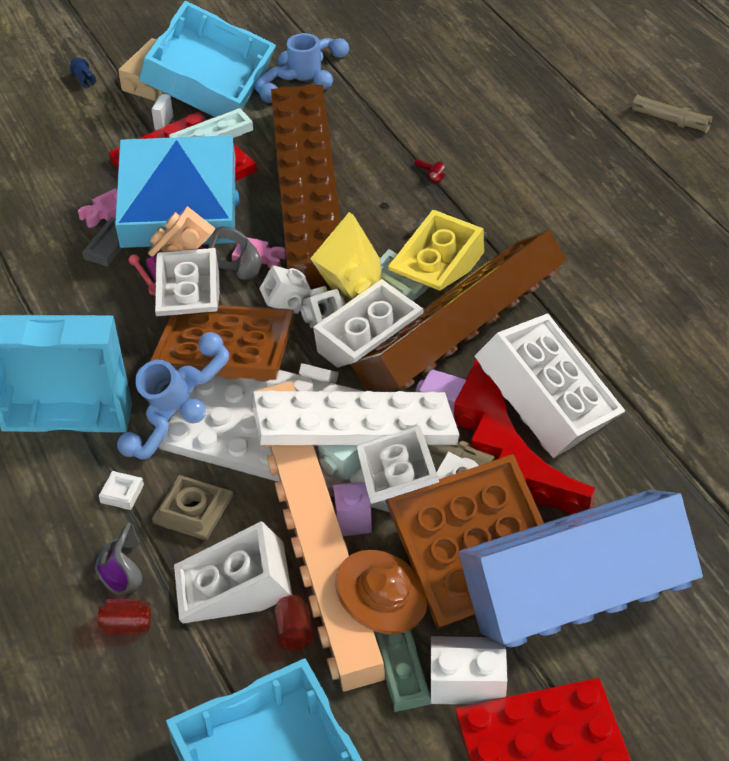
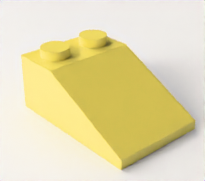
(440, 251)

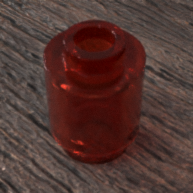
(125, 617)
(293, 623)

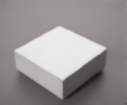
(162, 111)
(318, 373)
(121, 490)

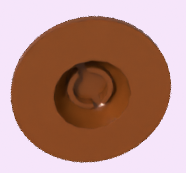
(380, 592)

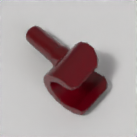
(434, 171)

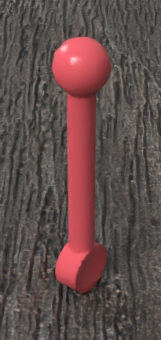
(134, 260)

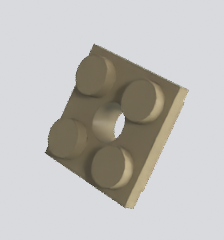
(196, 520)

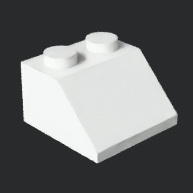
(467, 670)

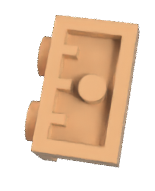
(182, 233)

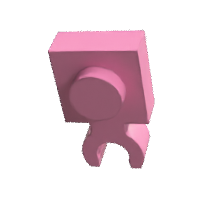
(103, 207)
(268, 255)

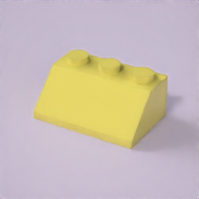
(348, 260)

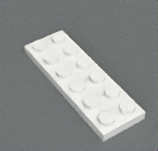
(350, 417)

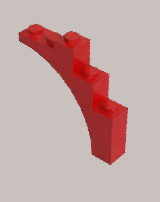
(483, 409)

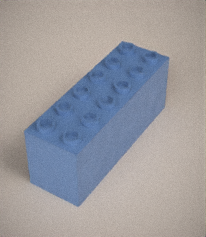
(580, 566)

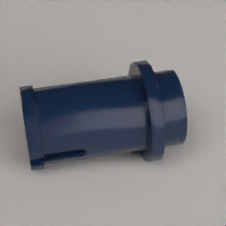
(80, 68)

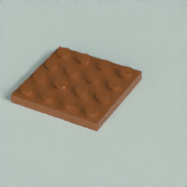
(251, 335)
(455, 516)

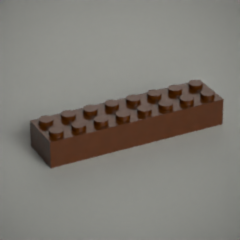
(460, 314)

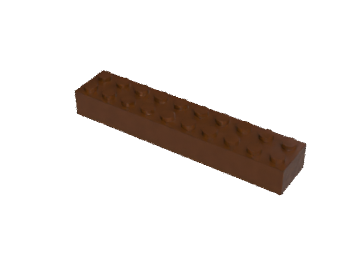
(305, 175)

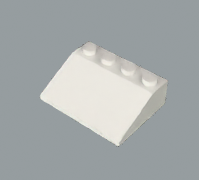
(548, 383)

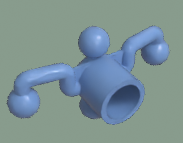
(302, 63)
(176, 396)

